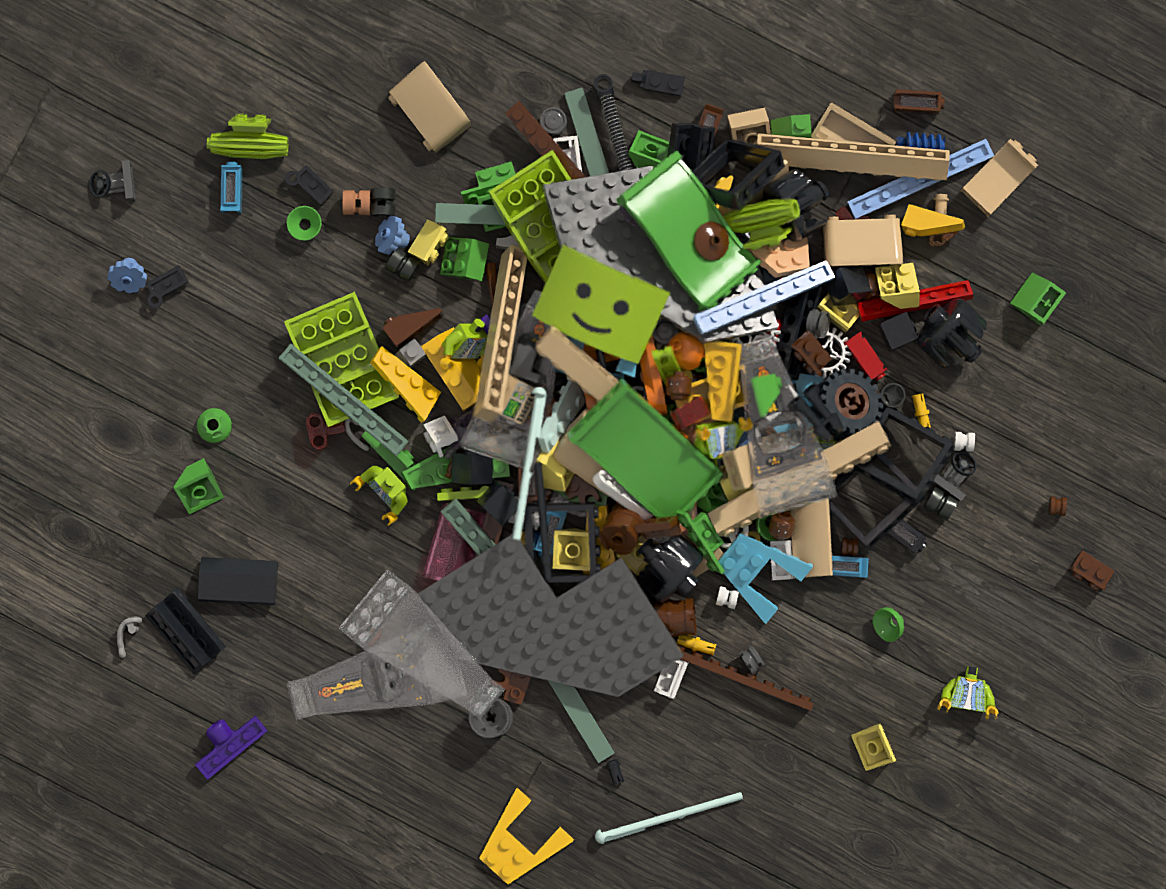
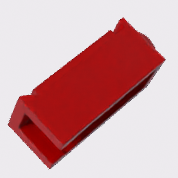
(865, 357)

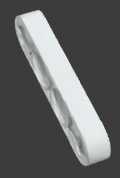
(613, 488)

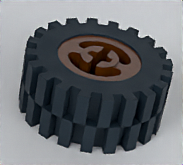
(859, 394)

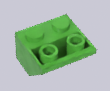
(464, 258)
(1037, 298)

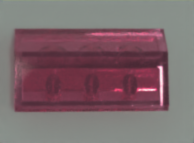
(449, 548)

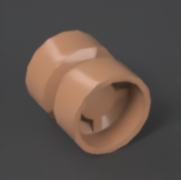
(350, 202)

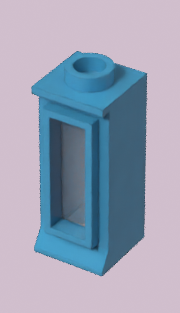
(231, 187)
(554, 522)
(850, 566)

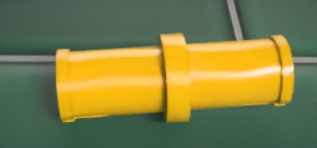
(921, 410)
(696, 644)

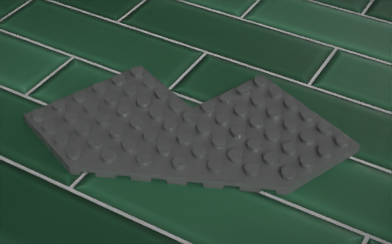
(591, 223)
(589, 638)

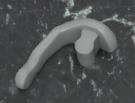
(352, 436)
(132, 626)

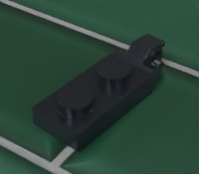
(659, 82)

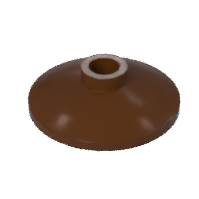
(704, 241)

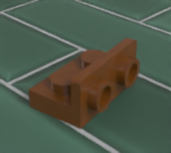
(811, 352)
(658, 527)
(1091, 570)

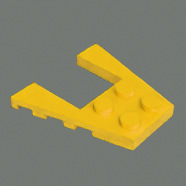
(507, 855)

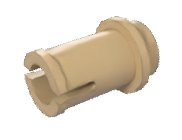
(941, 203)

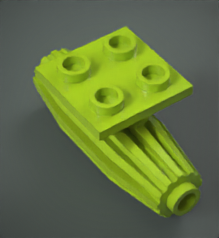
(248, 139)
(763, 221)

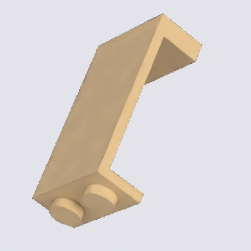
(999, 177)
(738, 467)

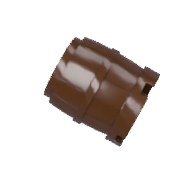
(619, 530)
(678, 616)

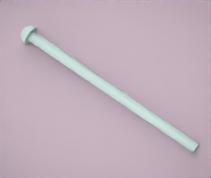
(534, 432)
(640, 826)

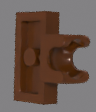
(581, 489)
(514, 685)

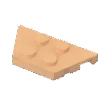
(784, 258)

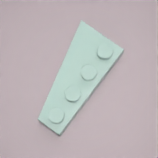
(562, 414)

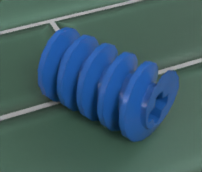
(924, 142)

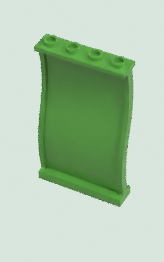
(670, 209)
(644, 452)

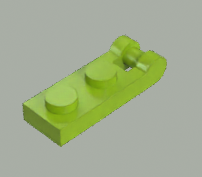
(668, 365)
(464, 493)

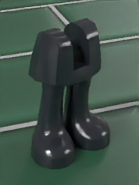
(798, 404)

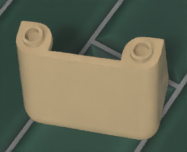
(430, 107)
(862, 242)
(575, 458)

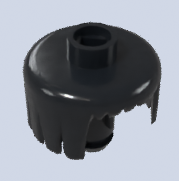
(808, 197)
(950, 326)
(669, 570)

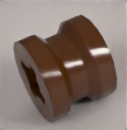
(1057, 506)
(849, 546)

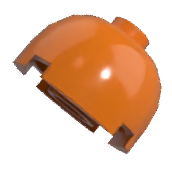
(687, 350)

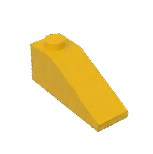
(927, 222)

